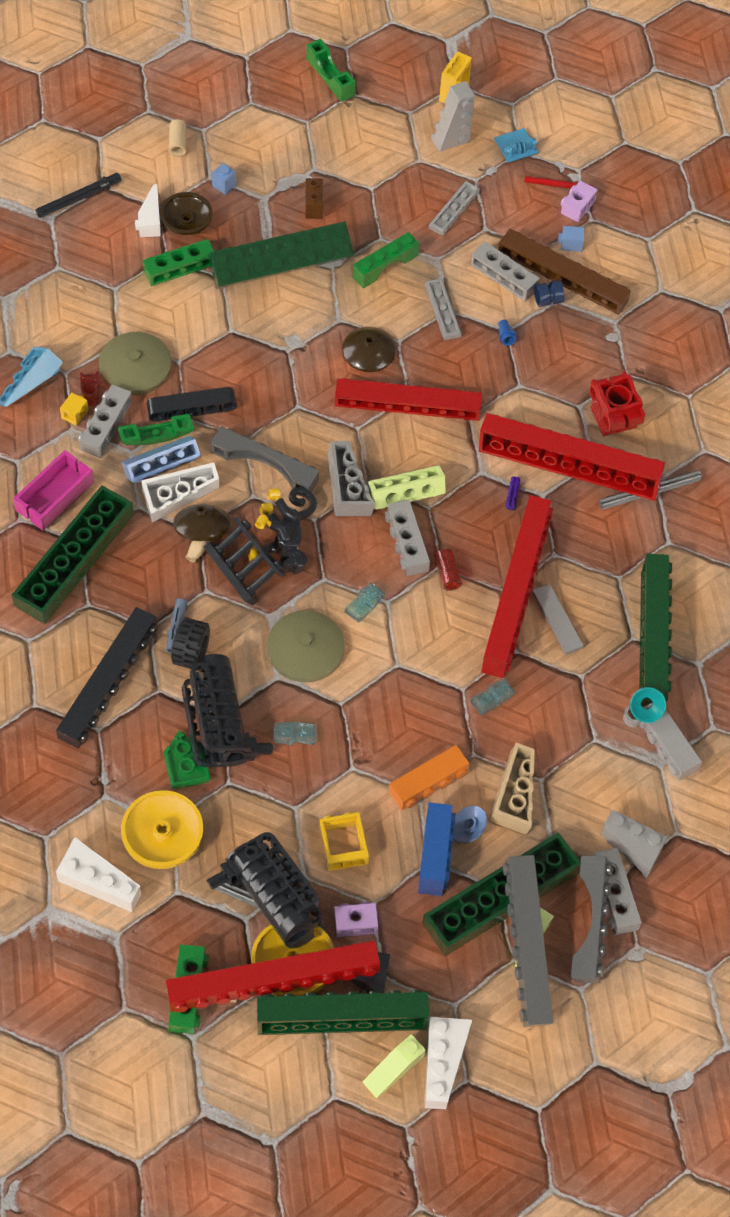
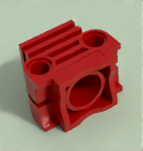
(616, 404)

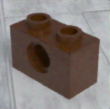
(314, 198)

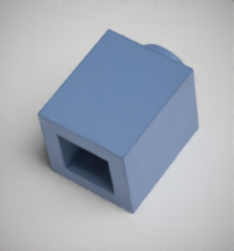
(224, 178)
(571, 238)

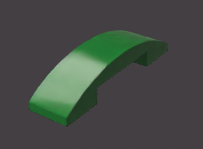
(156, 433)

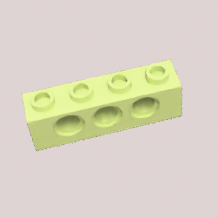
(409, 485)

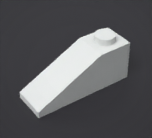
(148, 215)

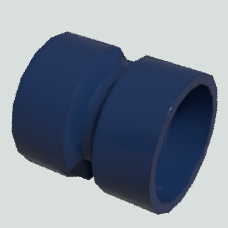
(549, 293)

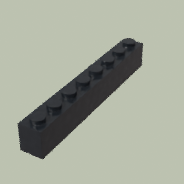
(106, 678)

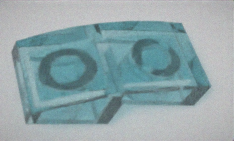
(365, 602)
(492, 697)
(293, 732)

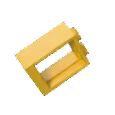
(455, 72)
(344, 860)

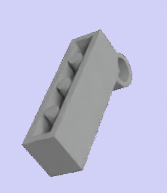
(670, 743)

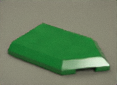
(181, 765)

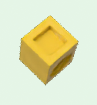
(74, 409)

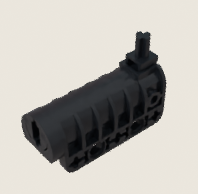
(218, 716)
(272, 888)

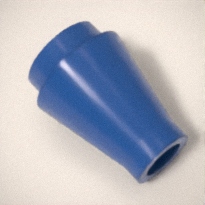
(506, 333)

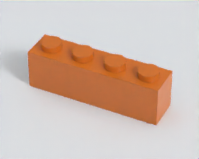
(429, 777)

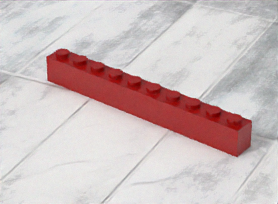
(273, 976)

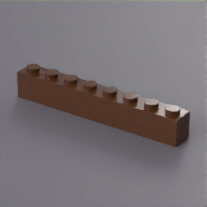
(570, 273)

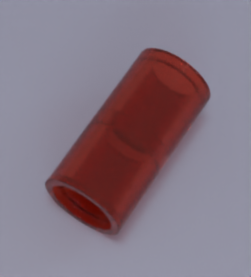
(448, 569)

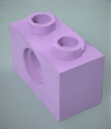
(578, 201)
(347, 927)

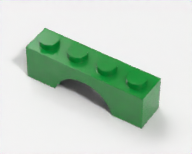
(320, 58)
(369, 268)

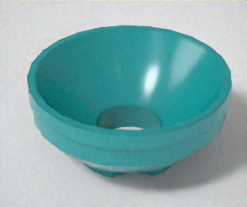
(653, 713)

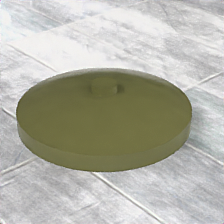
(135, 362)
(305, 646)

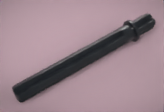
(104, 183)

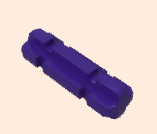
(513, 493)

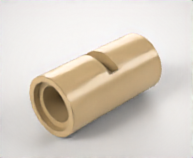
(177, 138)

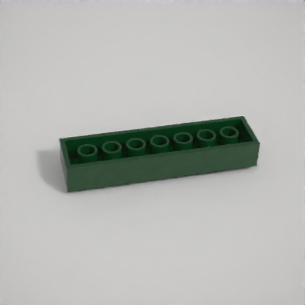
(280, 255)
(72, 554)
(655, 625)
(486, 901)
(342, 1013)

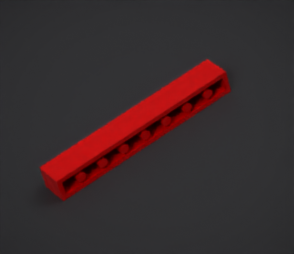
(408, 399)

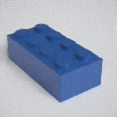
(436, 849)

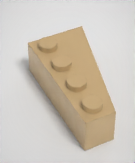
(514, 797)

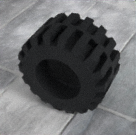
(190, 642)

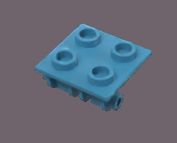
(516, 145)

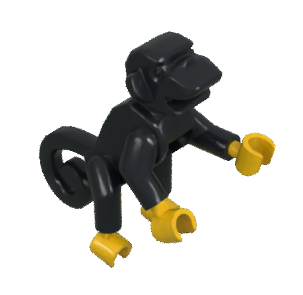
(288, 530)

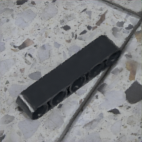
(192, 403)

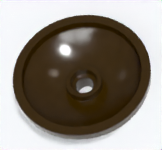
(186, 213)
(366, 355)
(201, 522)

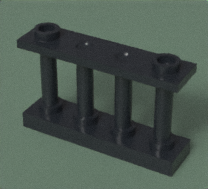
(226, 565)

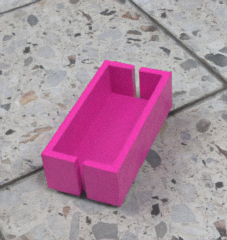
(53, 490)

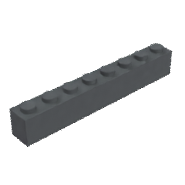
(528, 941)

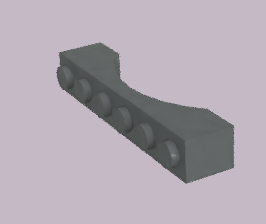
(234, 446)
(587, 962)

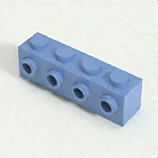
(160, 459)

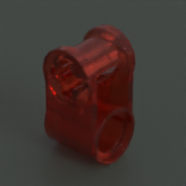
(90, 387)

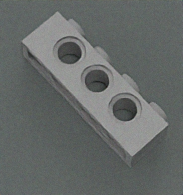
(504, 271)
(96, 444)
(403, 512)
(627, 921)

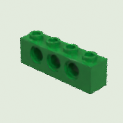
(177, 262)
(188, 956)

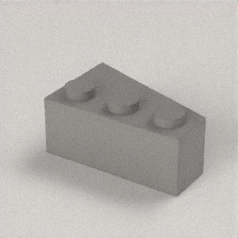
(634, 840)

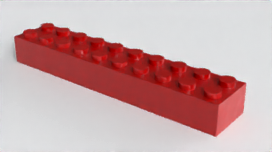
(571, 456)
(517, 587)

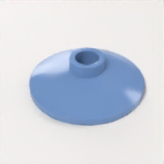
(469, 824)

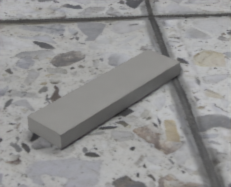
(454, 208)
(442, 309)
(557, 619)

